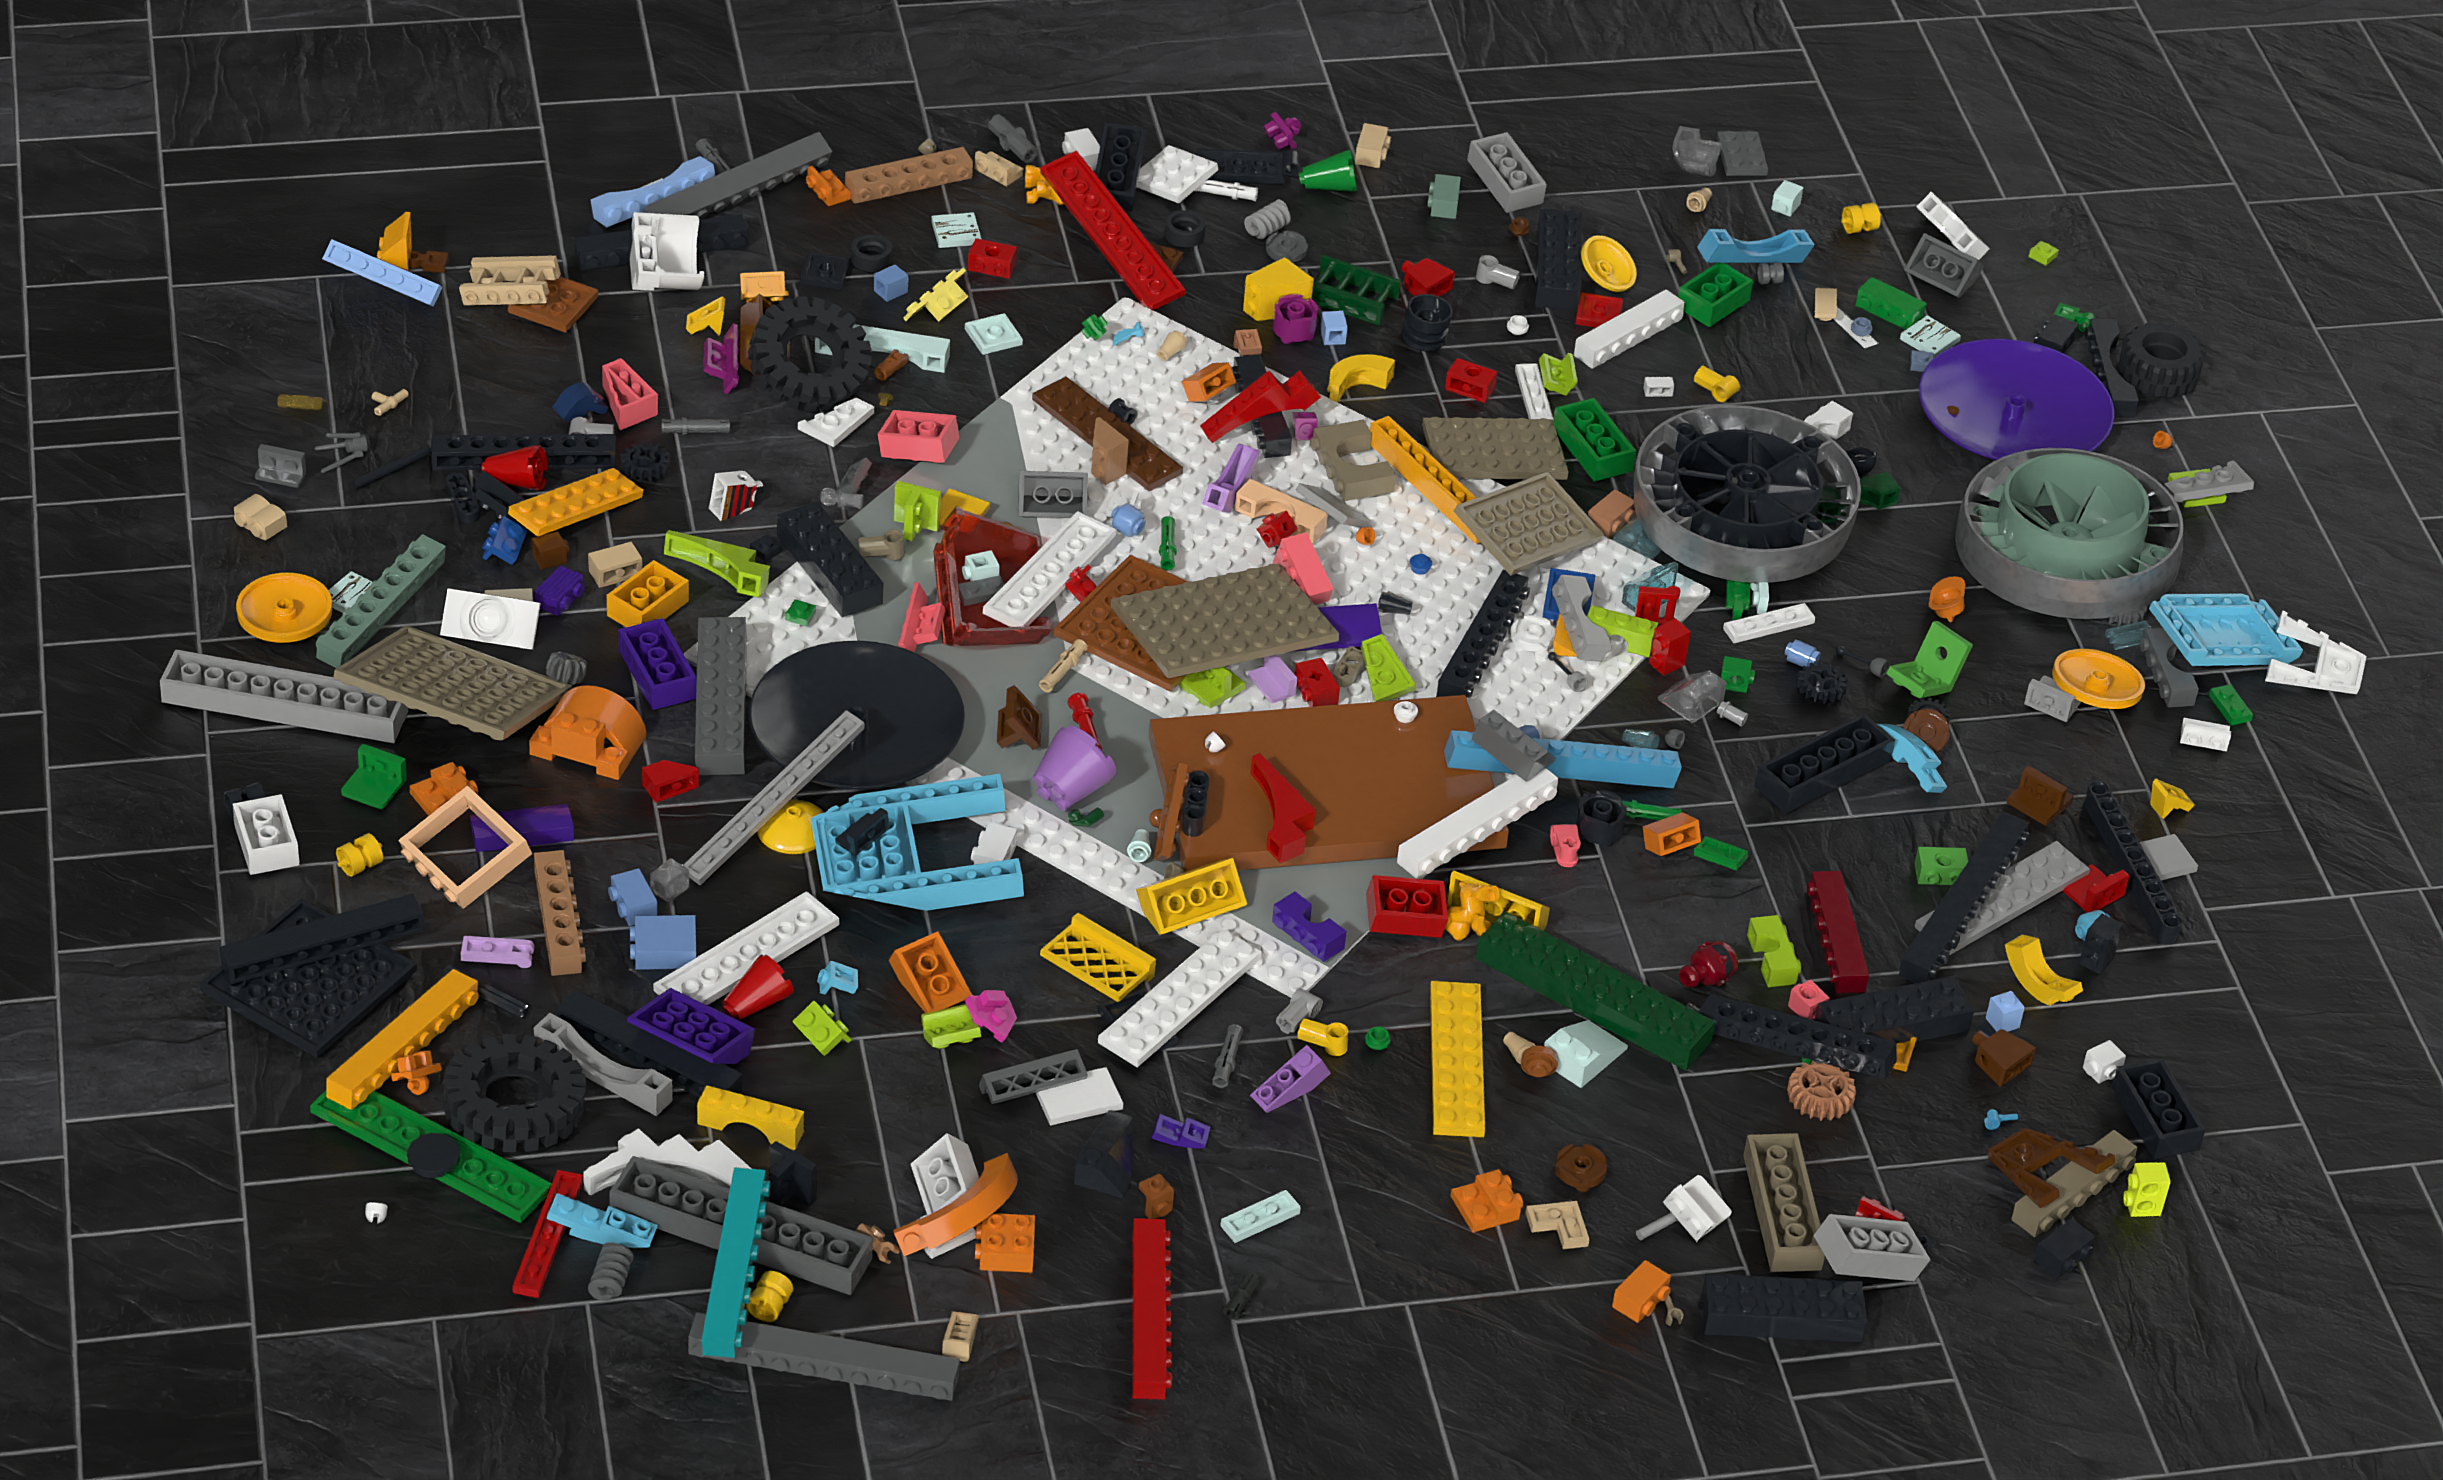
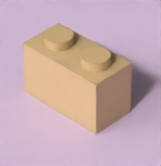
(1372, 145)
(614, 564)

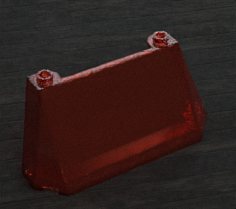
(1012, 548)

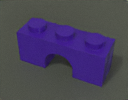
(1321, 939)

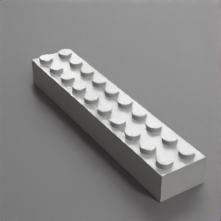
(279, 696)

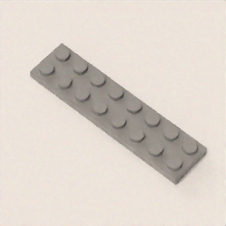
(2022, 889)

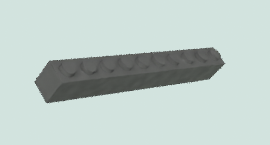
(746, 179)
(839, 1359)

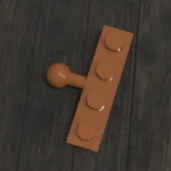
(1167, 818)

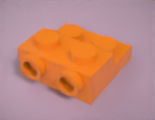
(441, 787)
(1488, 1201)

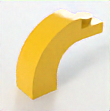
(1357, 370)
(2035, 974)

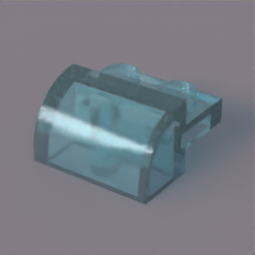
(1635, 537)

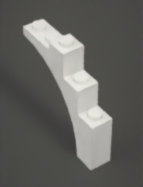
(712, 1163)

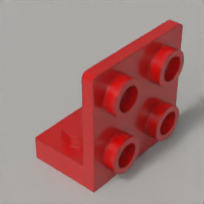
(2097, 889)

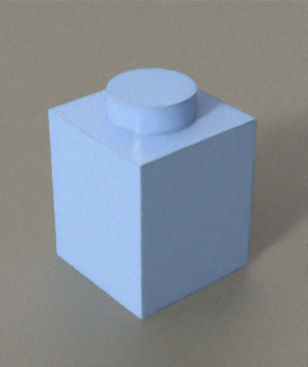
(1333, 327)
(2005, 1012)

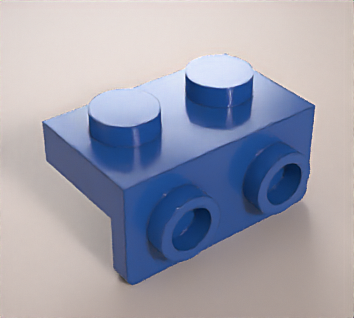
(504, 540)

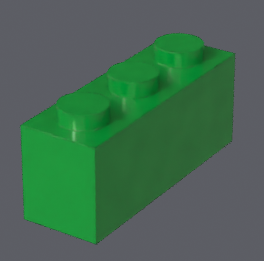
(1890, 303)

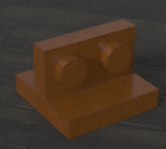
(1019, 720)
(2039, 796)

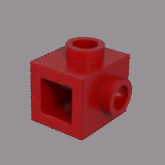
(1276, 527)

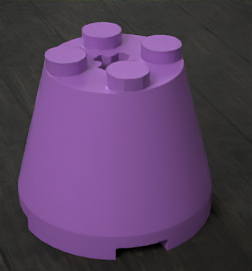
(1072, 768)

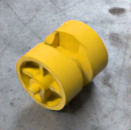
(1859, 218)
(356, 856)
(769, 1296)

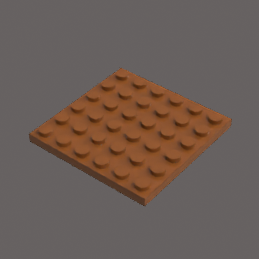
(1106, 633)

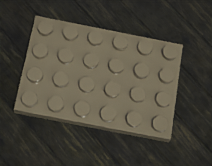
(1495, 447)
(1528, 523)

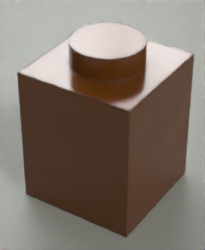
(550, 550)

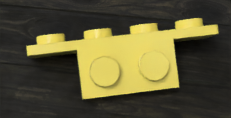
(943, 298)

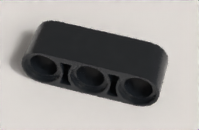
(1195, 804)

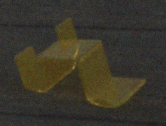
(885, 397)

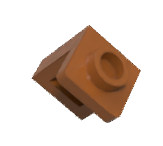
(1158, 1196)

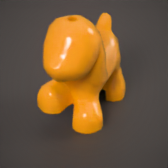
(1034, 178)
(1471, 911)

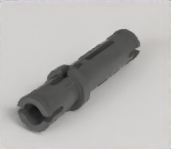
(712, 155)
(695, 426)
(1225, 1062)

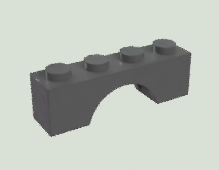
(2175, 686)

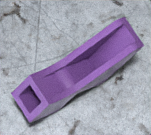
(1236, 473)

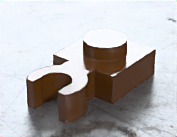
(431, 261)

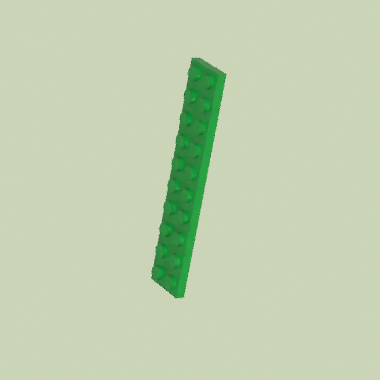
(479, 1172)

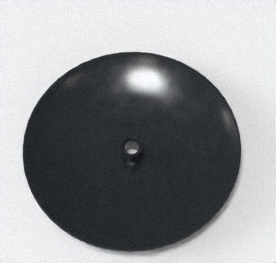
(902, 698)

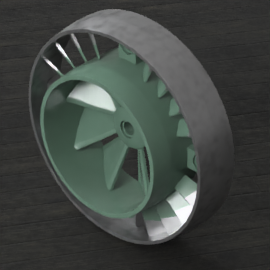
(2073, 566)

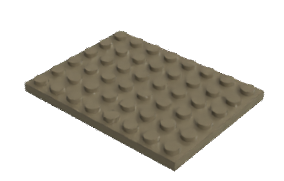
(1223, 620)
(452, 682)

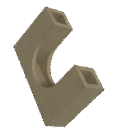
(1351, 480)

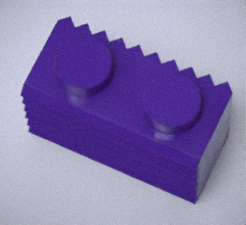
(559, 590)

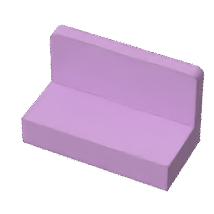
(1274, 679)

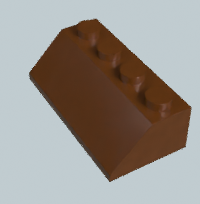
(750, 316)

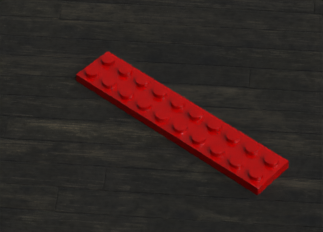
(1112, 231)

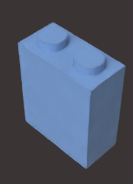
(663, 941)

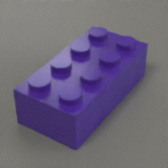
(657, 664)

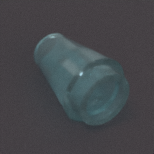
(1641, 739)

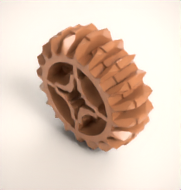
(1821, 1096)

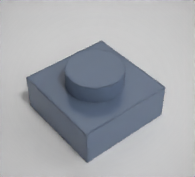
(1920, 360)

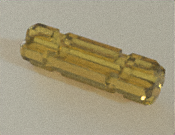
(302, 402)

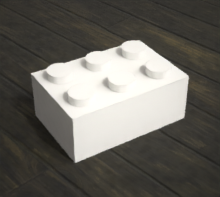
(266, 834)

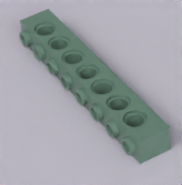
(380, 601)

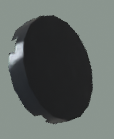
(433, 1155)

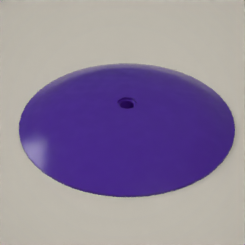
(2015, 398)

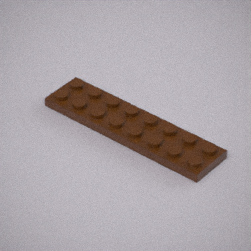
(1079, 412)

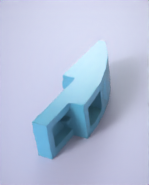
(1919, 757)
(601, 1226)

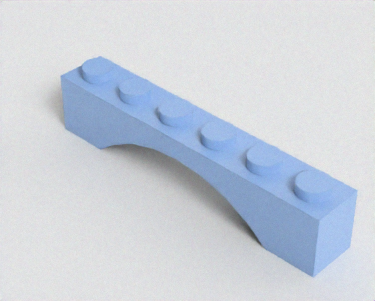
(619, 206)

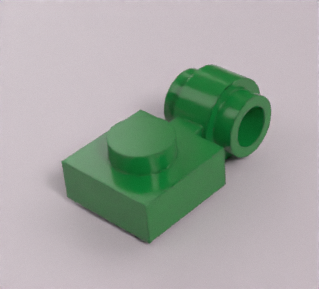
(2073, 314)

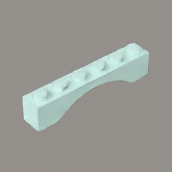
(925, 351)

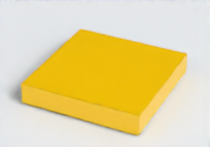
(968, 503)

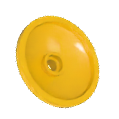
(1608, 263)
(791, 828)

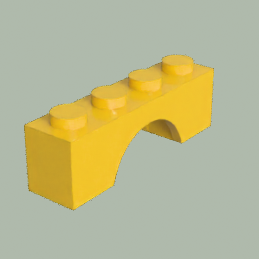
(779, 1123)

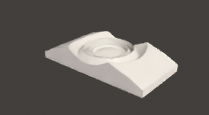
(490, 619)

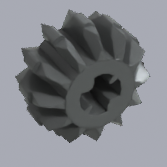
(566, 668)

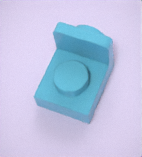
(838, 976)

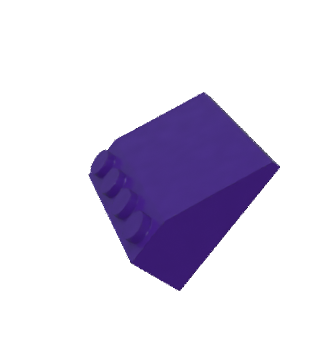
(695, 1027)

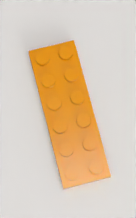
(575, 502)

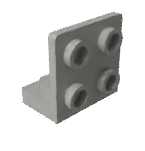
(2050, 699)

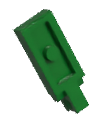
(1737, 597)

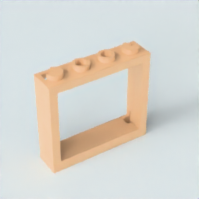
(486, 876)

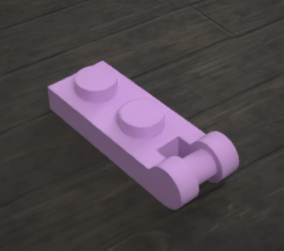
(497, 950)

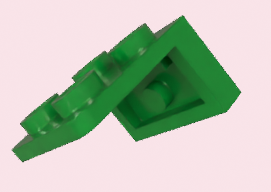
(377, 777)

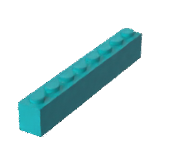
(734, 1263)

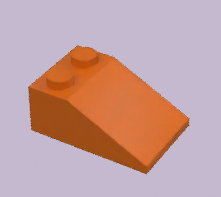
(930, 974)

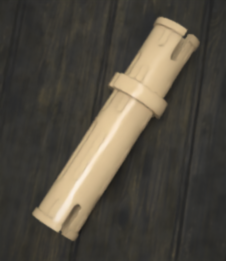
(1067, 660)

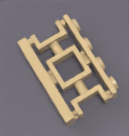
(526, 271)

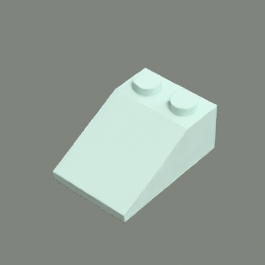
(1584, 1051)

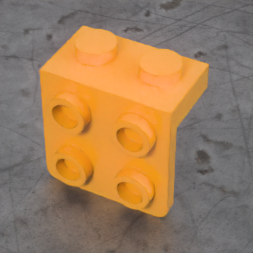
(768, 284)

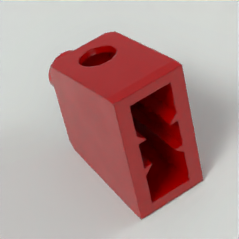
(1427, 278)

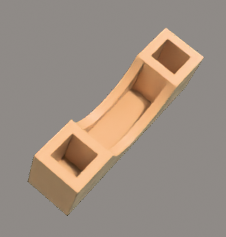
(1259, 500)

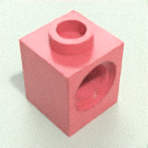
(1805, 999)

